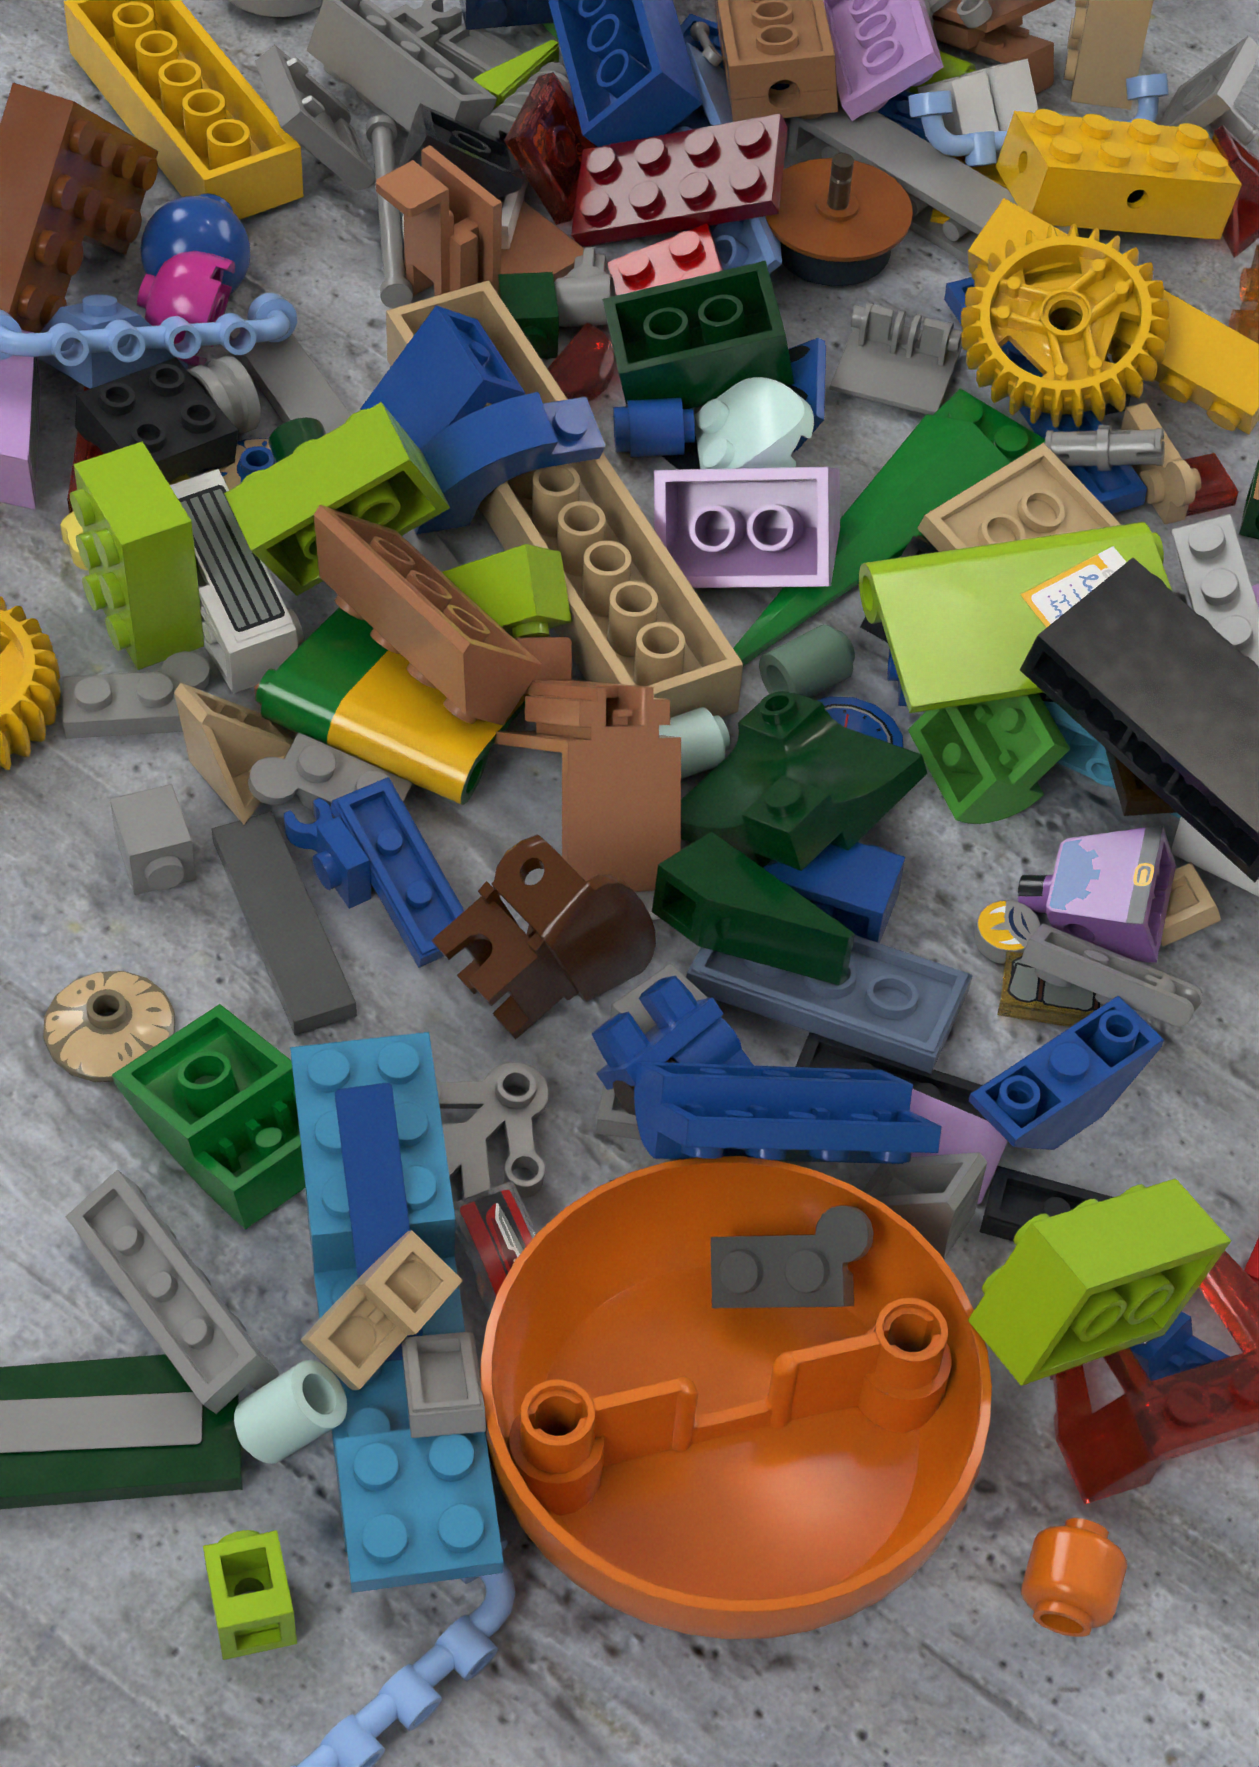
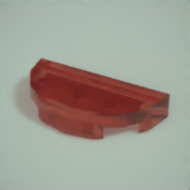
(584, 364)

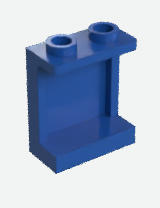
(443, 376)

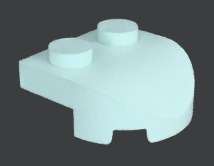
(752, 426)

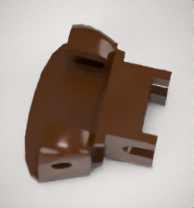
(577, 939)

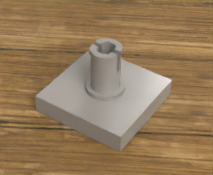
(1212, 92)

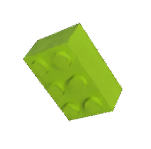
(358, 468)
(137, 555)
(1097, 1279)

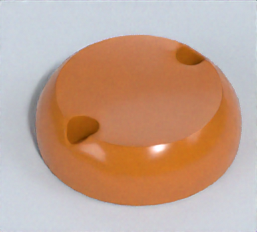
(730, 1457)

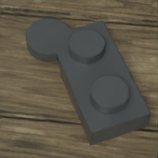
(792, 1267)

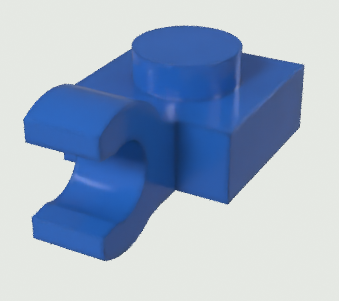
(339, 858)

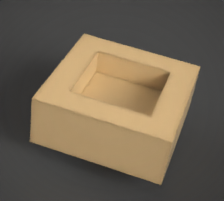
(1189, 906)

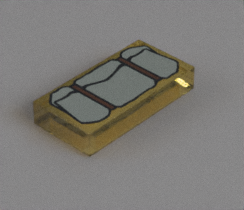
(1033, 999)

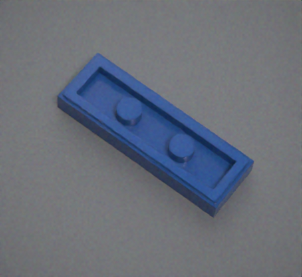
(400, 866)

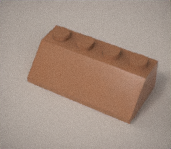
(422, 617)

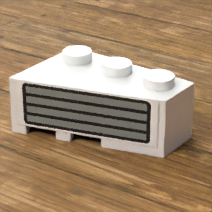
(239, 602)

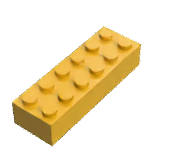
(186, 101)

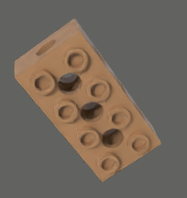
(774, 45)

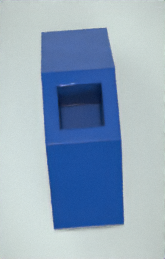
(1069, 1078)

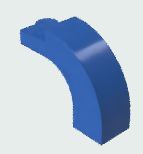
(504, 443)

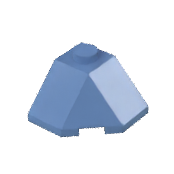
(100, 368)

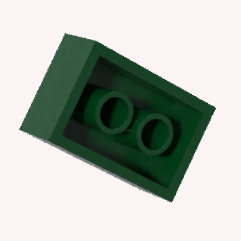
(698, 336)

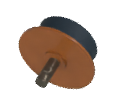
(839, 220)

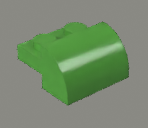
(989, 755)

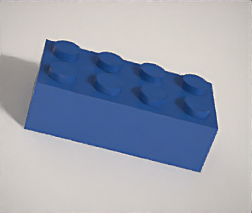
(625, 67)

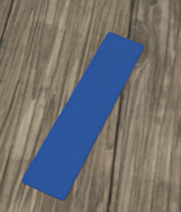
(372, 1174)

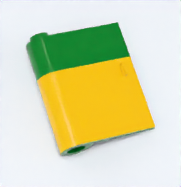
(369, 706)

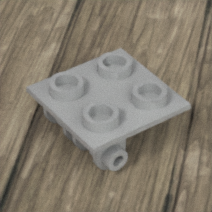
(897, 361)

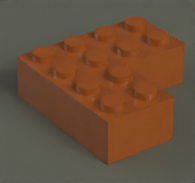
(62, 184)

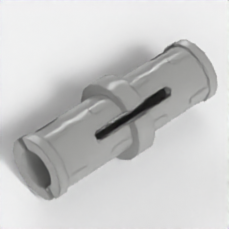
(1108, 447)

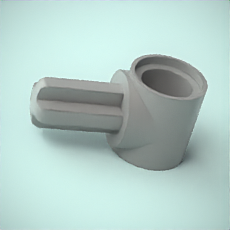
(582, 291)

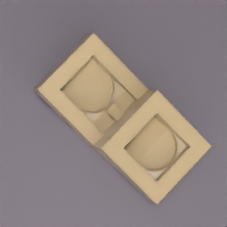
(381, 1309)

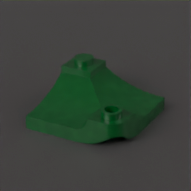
(798, 784)

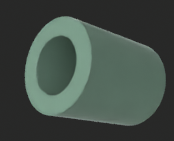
(809, 662)

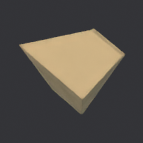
(225, 744)

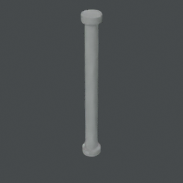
(395, 288)

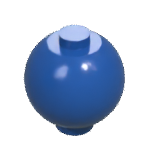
(196, 224)

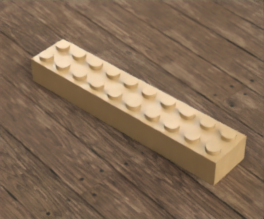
(625, 592)

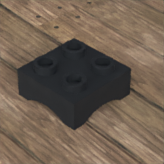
(165, 412)

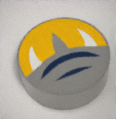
(1003, 928)

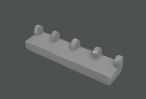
(169, 1293)

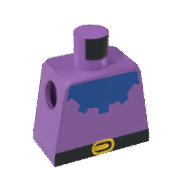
(1108, 890)

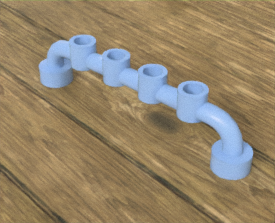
(981, 147)
(269, 319)
(410, 1691)

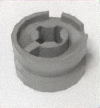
(231, 390)

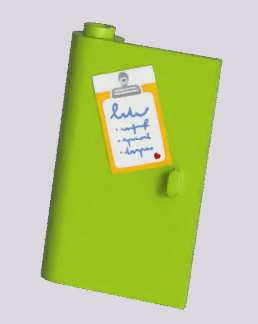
(972, 613)

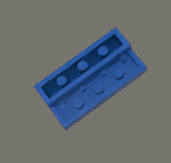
(778, 1114)

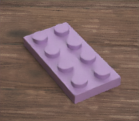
(880, 50)

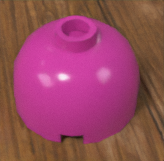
(187, 288)

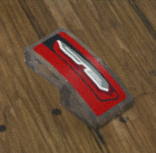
(493, 1235)

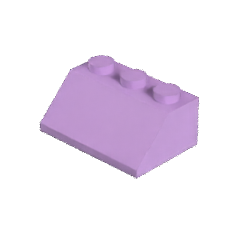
(750, 525)

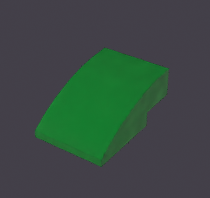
(223, 1112)

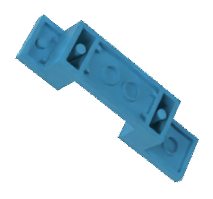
(406, 1503)

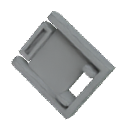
(314, 117)

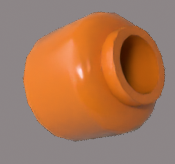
(1074, 1577)

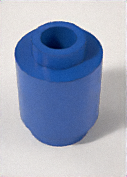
(653, 427)

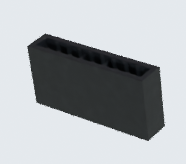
(1163, 701)

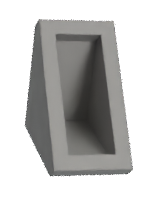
(932, 1194)

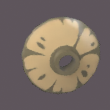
(101, 1045)

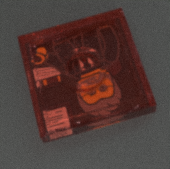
(549, 146)

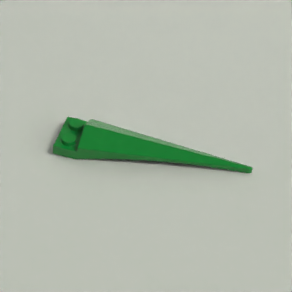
(933, 465)

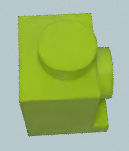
(254, 1619)

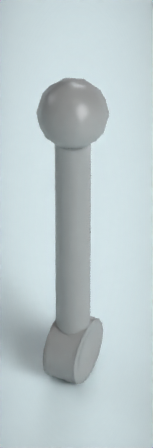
(700, 33)

